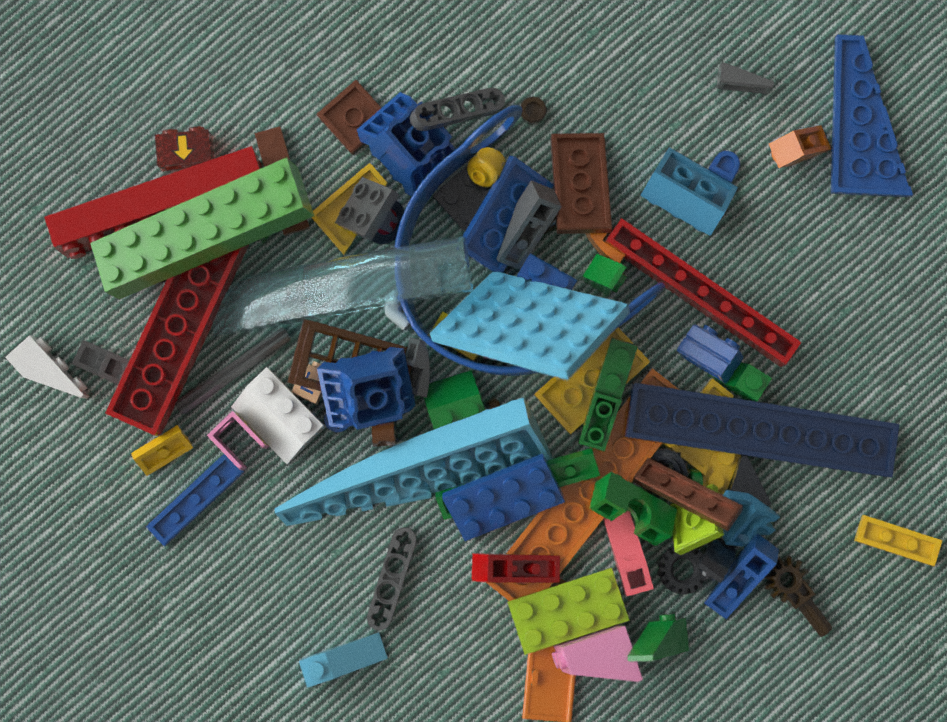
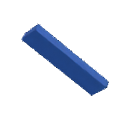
(194, 500)

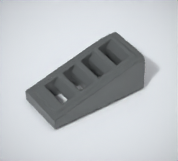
(737, 79)

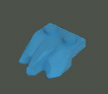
(752, 520)

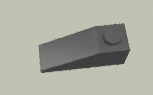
(528, 223)

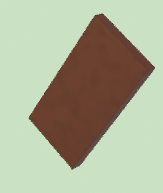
(581, 183)

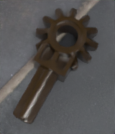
(797, 593)

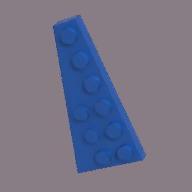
(862, 135)

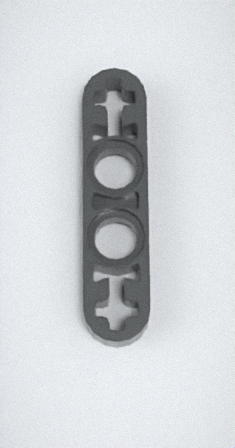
(456, 105)
(394, 579)

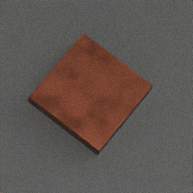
(348, 113)

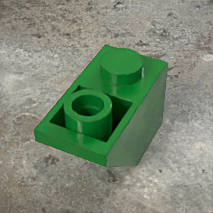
(604, 275)

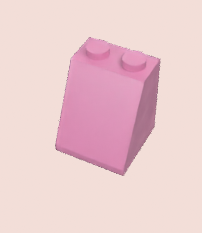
(598, 655)

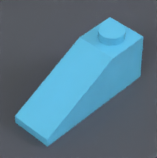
(342, 659)

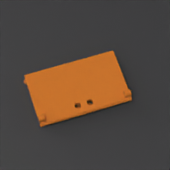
(551, 689)

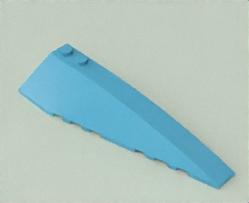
(425, 464)

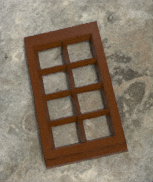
(306, 342)

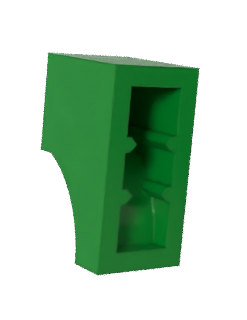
(746, 382)

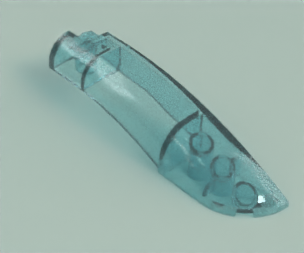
(345, 285)

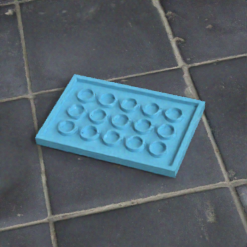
(530, 324)

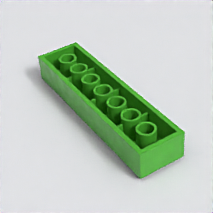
(202, 229)

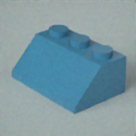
(689, 191)

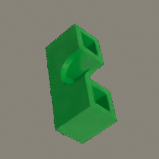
(652, 515)

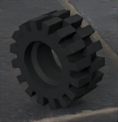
(671, 582)

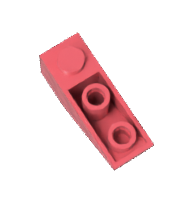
(628, 555)

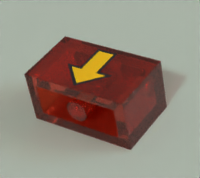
(183, 149)

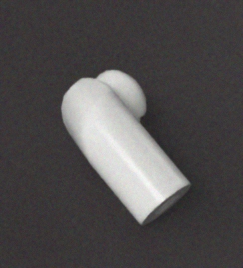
(395, 314)

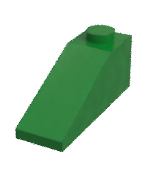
(661, 639)

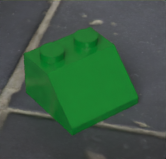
(453, 399)

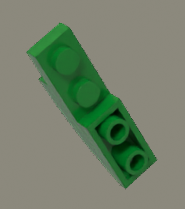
(607, 394)

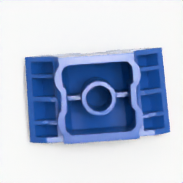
(400, 146)
(366, 389)

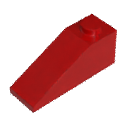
(515, 568)

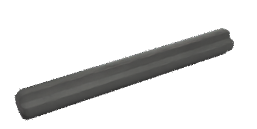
(232, 370)

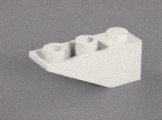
(36, 363)

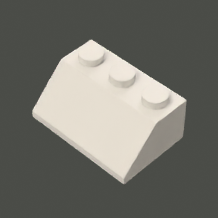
(277, 415)

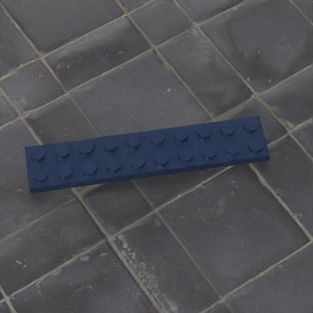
(762, 430)

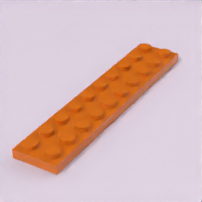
(568, 525)

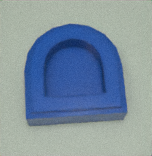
(725, 165)

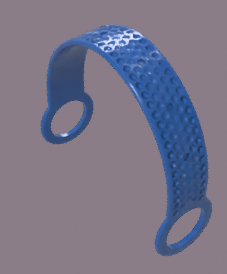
(421, 197)

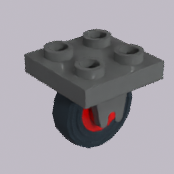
(372, 212)

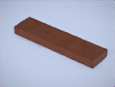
(273, 149)
(688, 494)

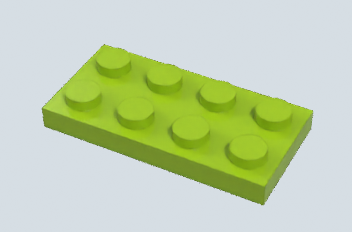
(568, 611)

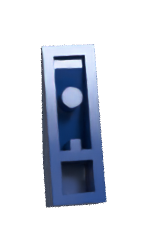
(743, 576)

